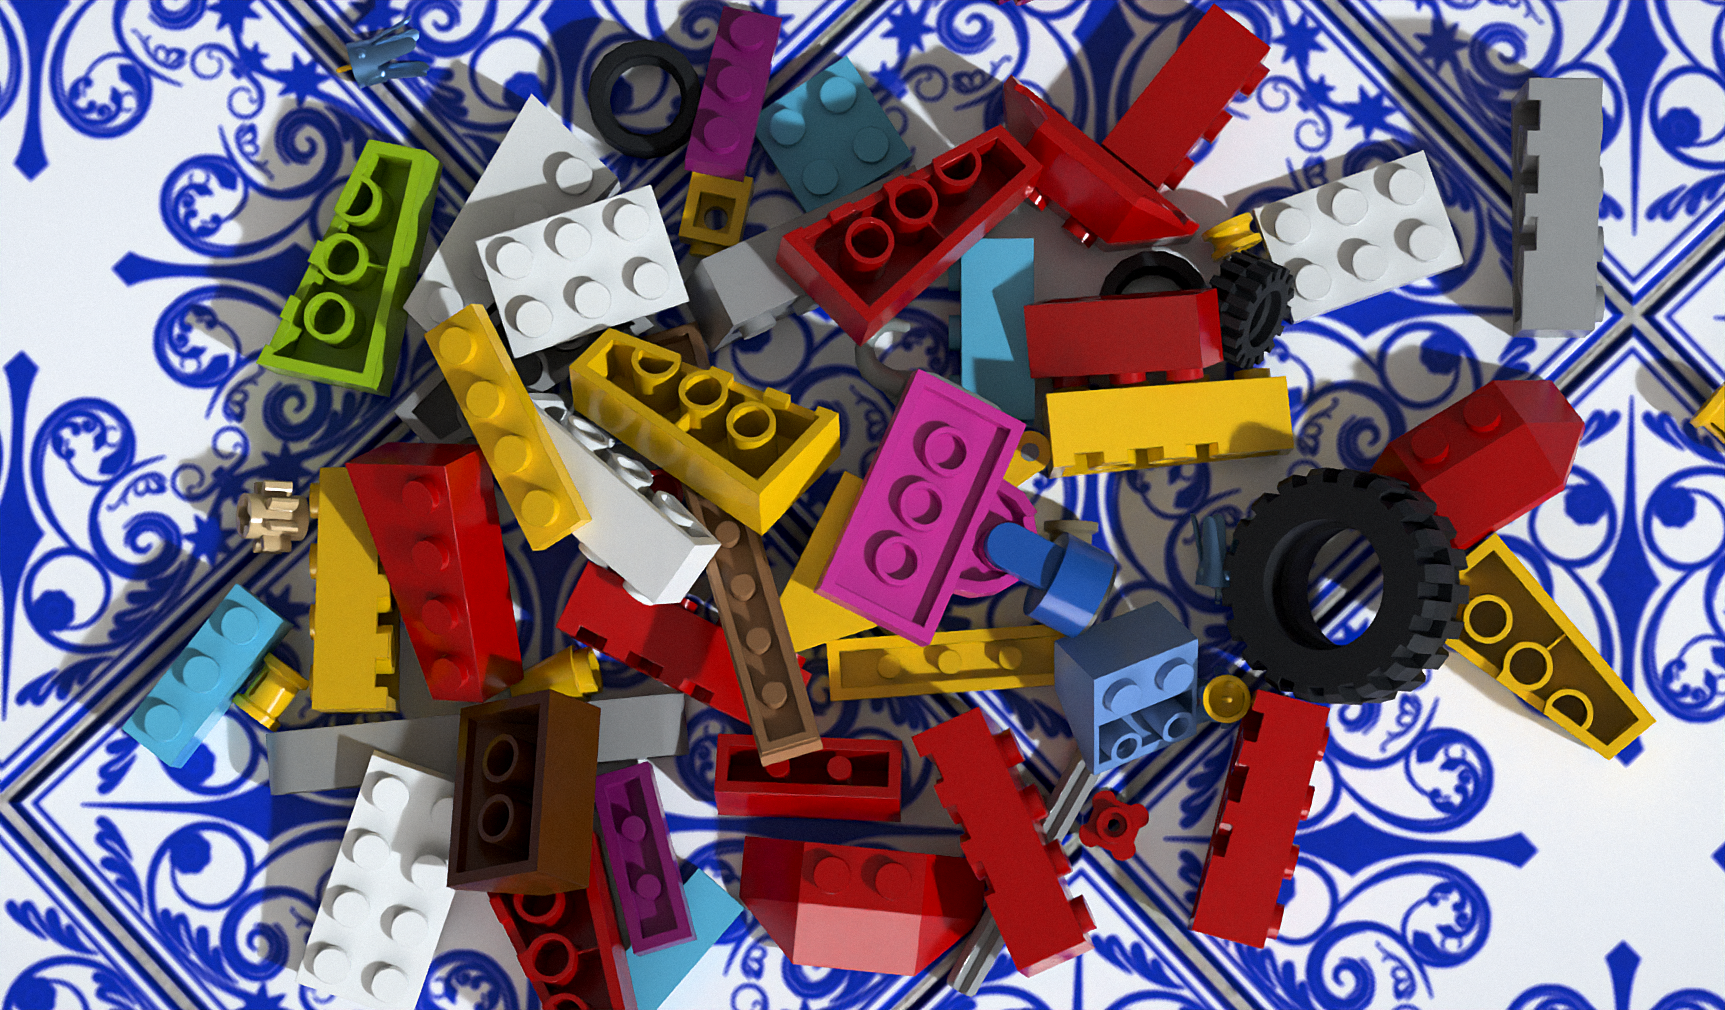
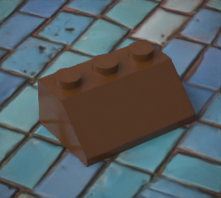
(524, 795)

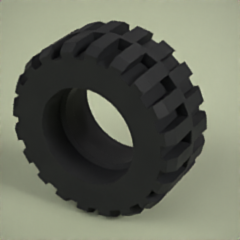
(1274, 570)

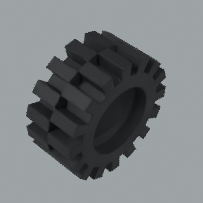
(1251, 306)

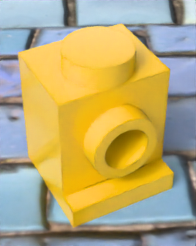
(710, 194)

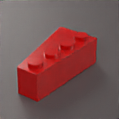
(894, 243)
(444, 561)
(657, 640)
(1258, 819)
(1008, 841)

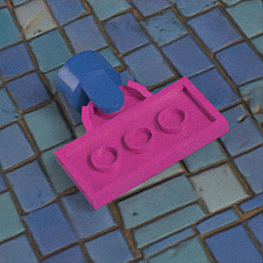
(947, 523)

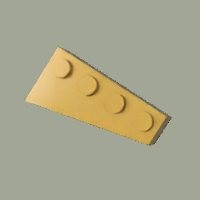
(1167, 424)
(354, 607)

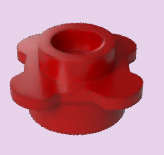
(1129, 817)

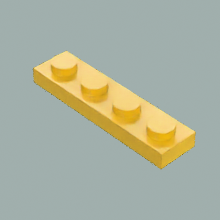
(507, 427)
(948, 665)

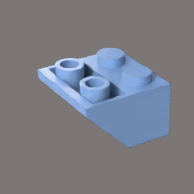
(1128, 686)

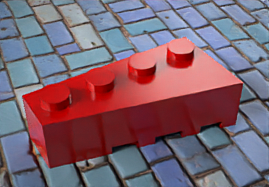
(571, 943)

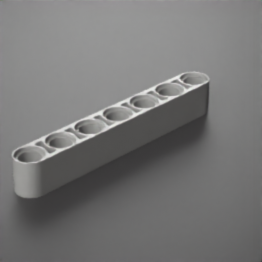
(341, 754)

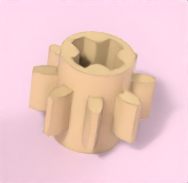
(272, 516)

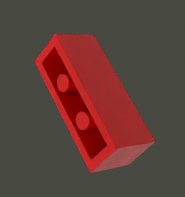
(1188, 100)
(1124, 336)
(837, 783)

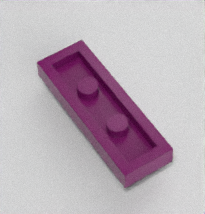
(733, 94)
(643, 859)

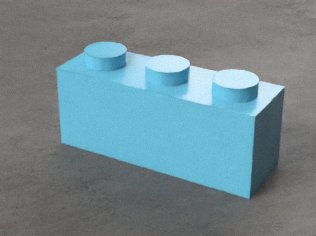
(991, 330)
(207, 676)

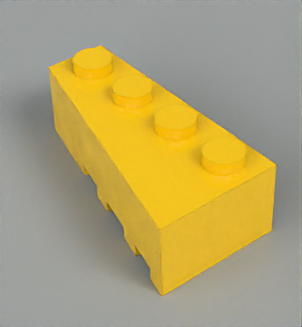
(717, 436)
(1539, 653)

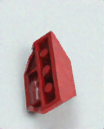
(1087, 185)
(1489, 455)
(859, 903)

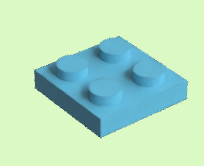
(830, 137)

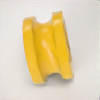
(1231, 237)

